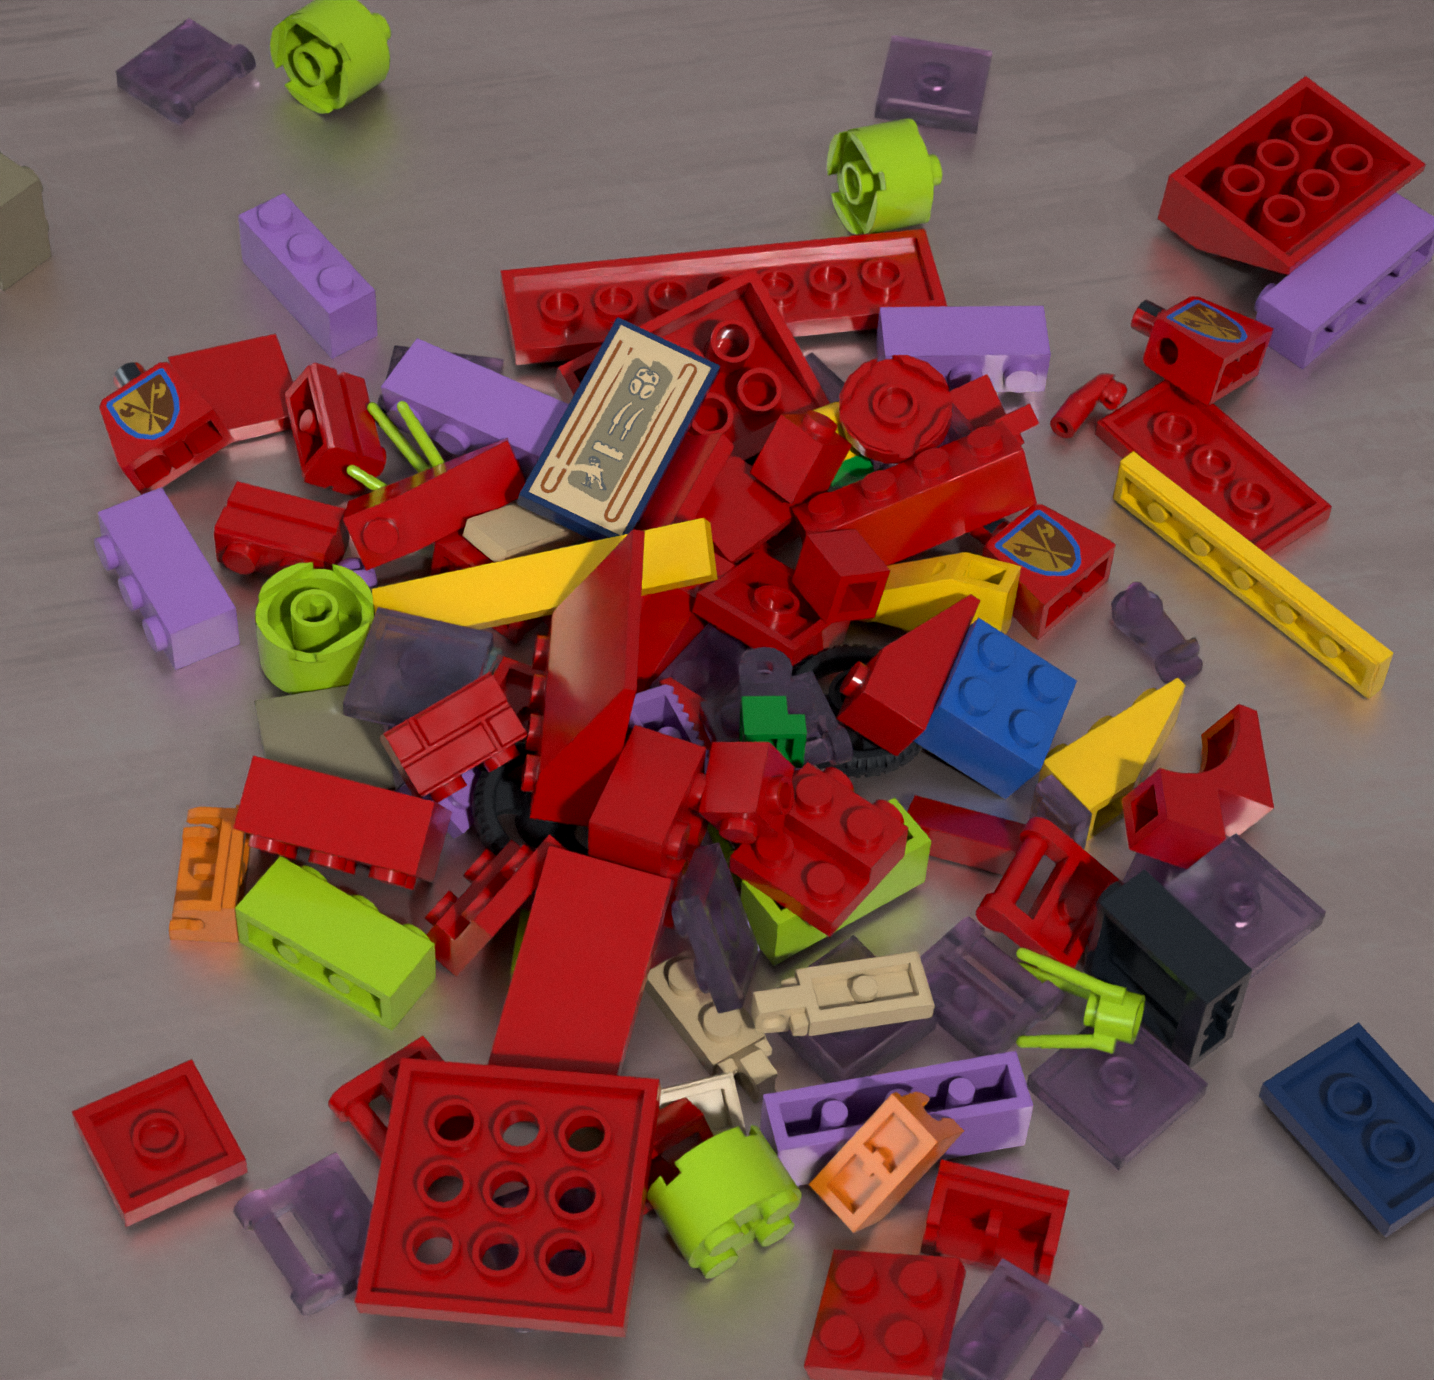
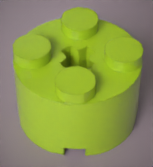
(331, 52)
(882, 177)
(312, 626)
(725, 1199)

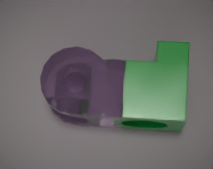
(764, 703)

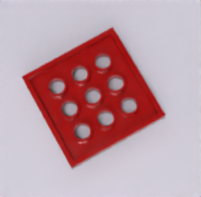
(526, 1292)

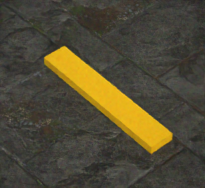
(1252, 575)
(540, 582)

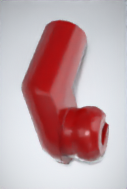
(1081, 403)

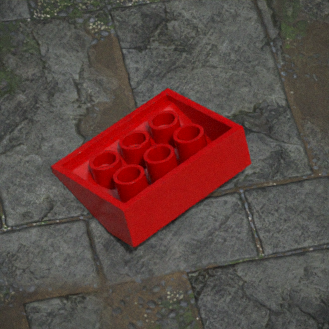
(1285, 181)
(757, 356)
(585, 688)

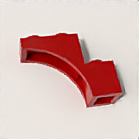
(1189, 814)

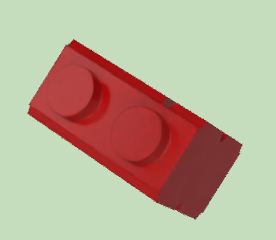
(333, 428)
(276, 530)
(454, 737)

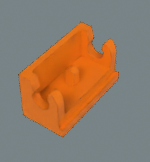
(210, 877)
(884, 1160)

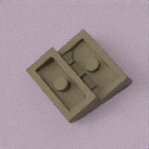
(316, 736)

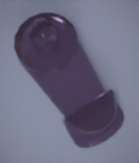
(1143, 619)

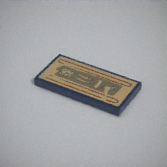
(618, 433)

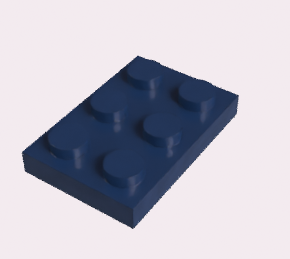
(1361, 1125)

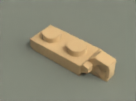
(846, 997)
(717, 1040)

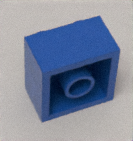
(997, 711)

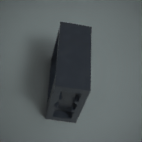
(1167, 954)

